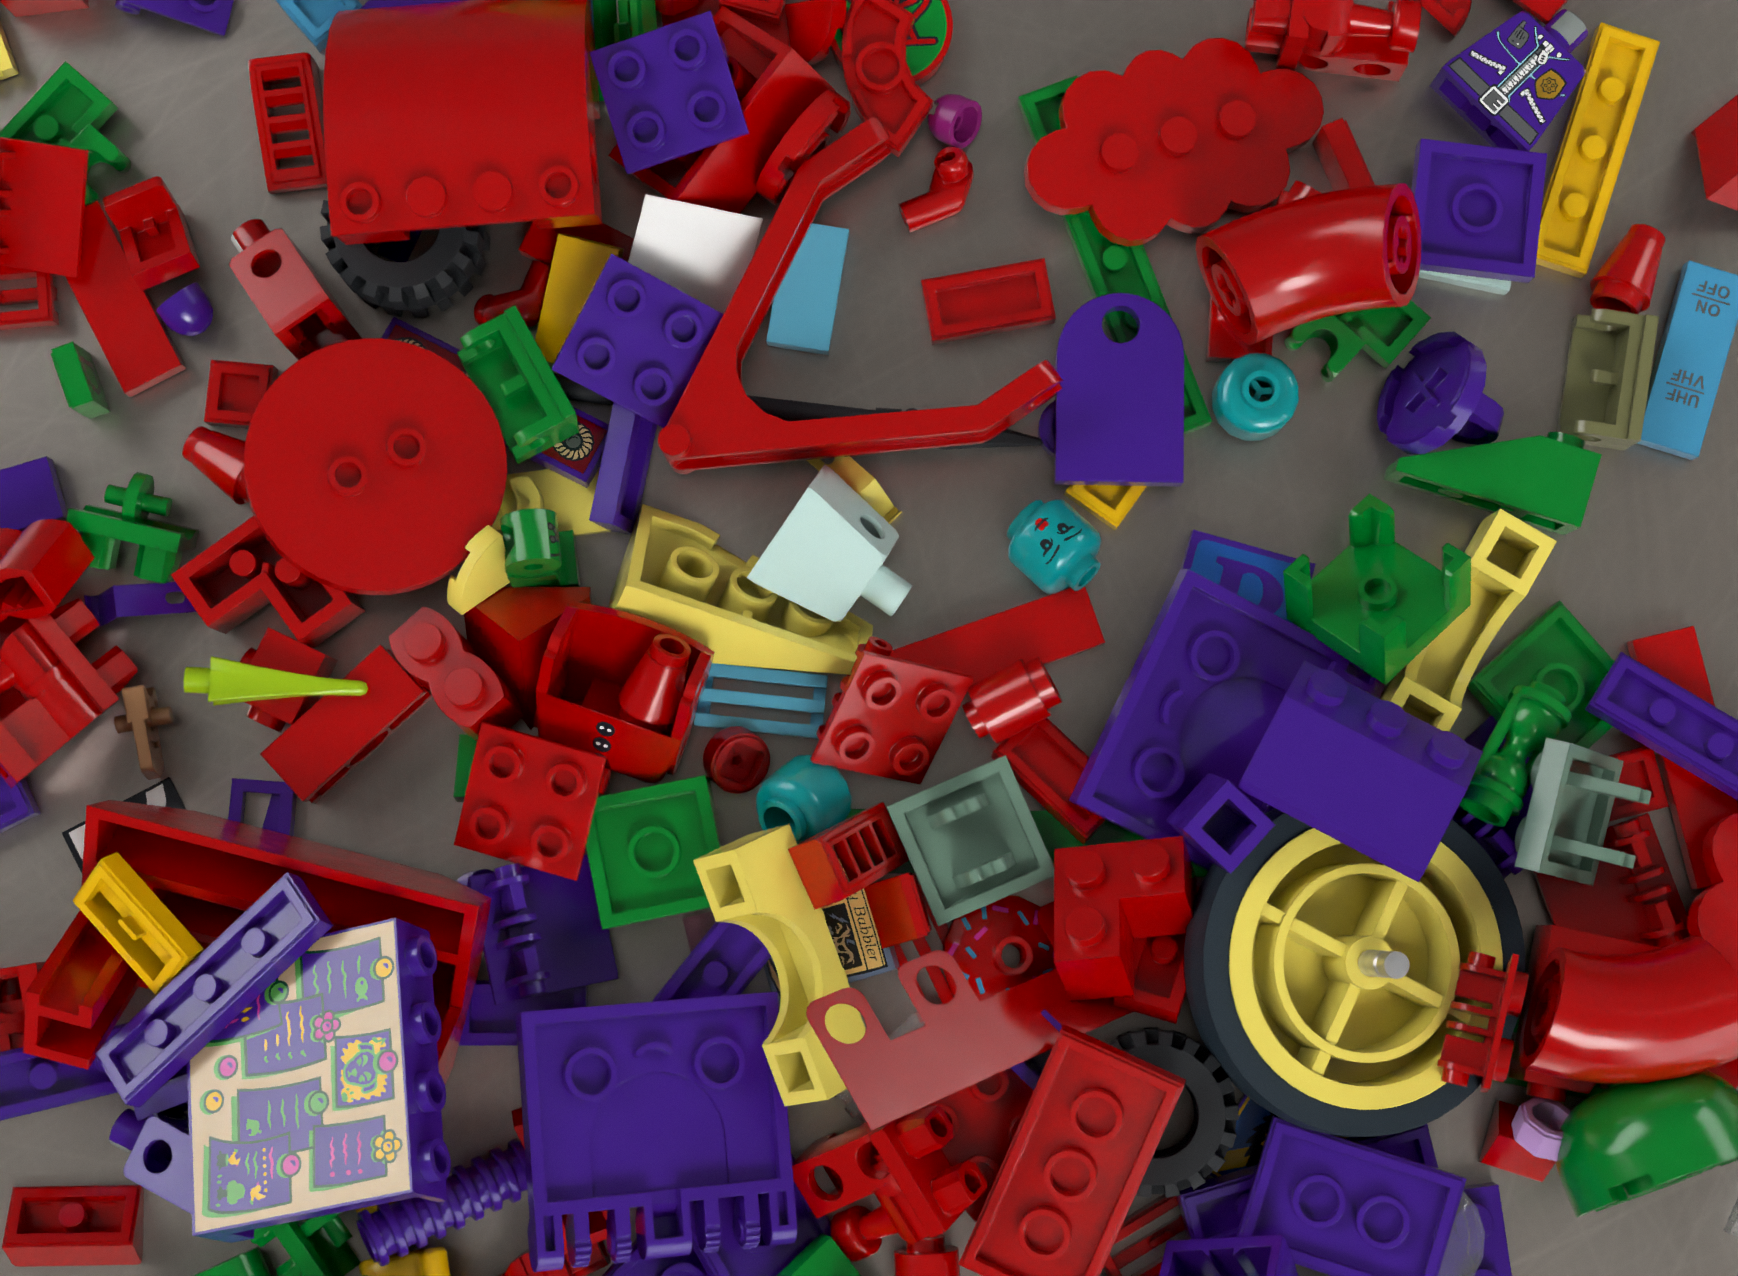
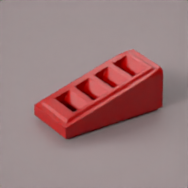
(281, 70)
(821, 868)

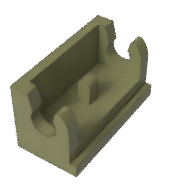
(1608, 378)

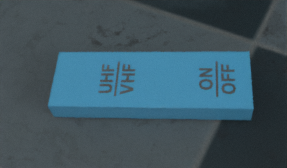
(1690, 360)

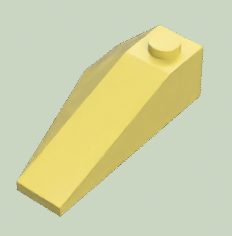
(700, 589)

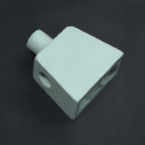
(832, 553)

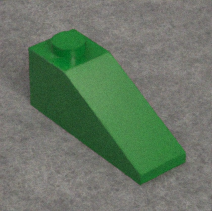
(1530, 477)

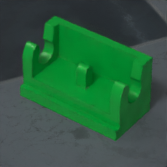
(518, 385)

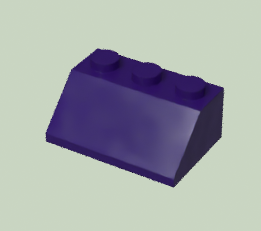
(1361, 770)

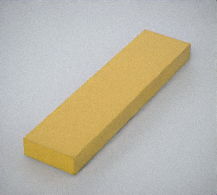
(1592, 147)

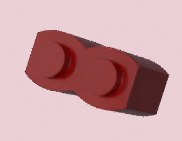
(39, 567)
(454, 673)

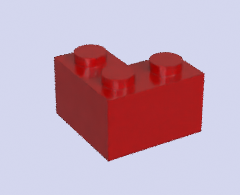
(247, 573)
(1108, 899)

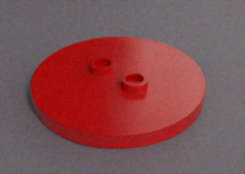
(374, 466)

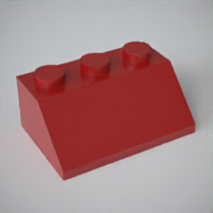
(772, 91)

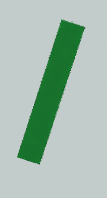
(1106, 264)

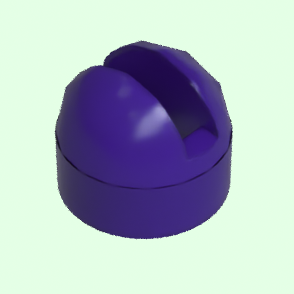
(187, 311)

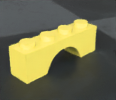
(1503, 568)
(760, 889)

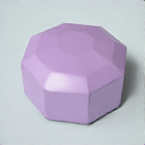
(1538, 1127)

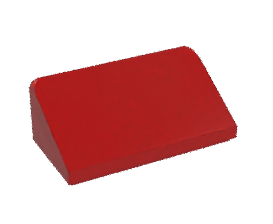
(75, 1226)

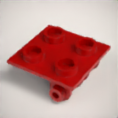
(42, 206)
(889, 715)
(531, 800)
(1624, 901)
(1506, 995)
(984, 1125)

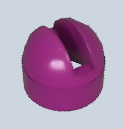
(955, 120)

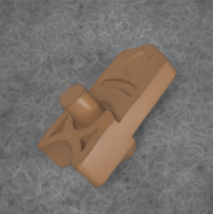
(143, 719)

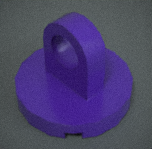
(1439, 397)

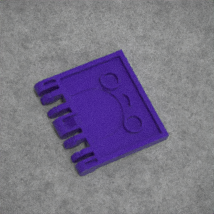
(1197, 705)
(650, 1115)

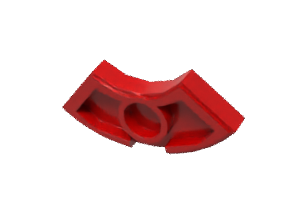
(878, 69)

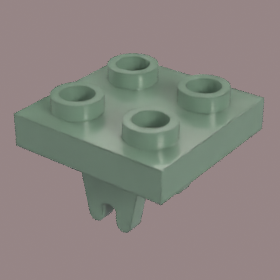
(1572, 812)
(971, 840)

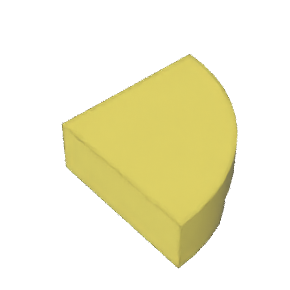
(481, 572)

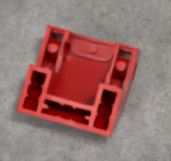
(460, 117)

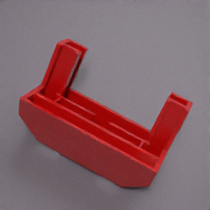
(207, 878)

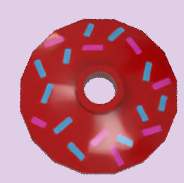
(978, 944)

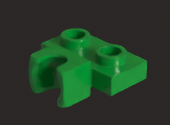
(69, 114)
(1377, 331)

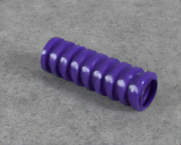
(468, 1195)

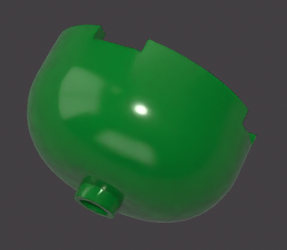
(1646, 1138)

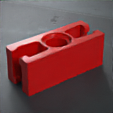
(345, 729)

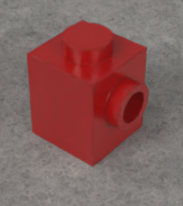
(288, 655)

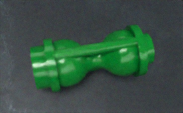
(1503, 775)

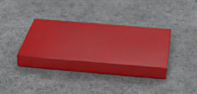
(1073, 1162)

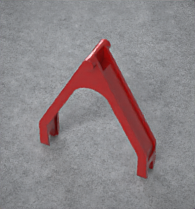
(724, 428)

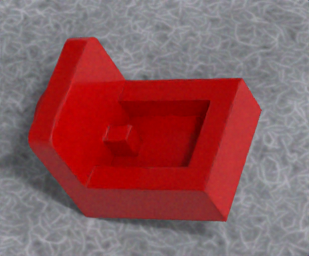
(152, 232)

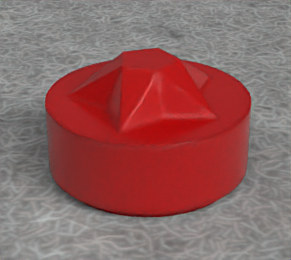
(736, 759)

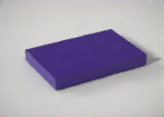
(1350, 1205)

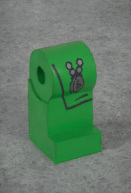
(537, 551)

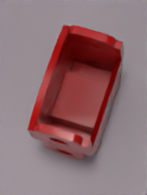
(580, 684)

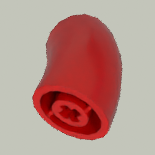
(1313, 259)
(1632, 1014)

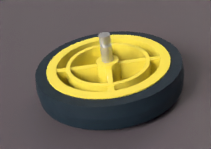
(1337, 975)

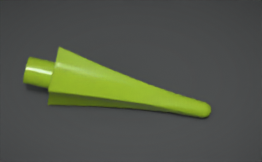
(240, 682)

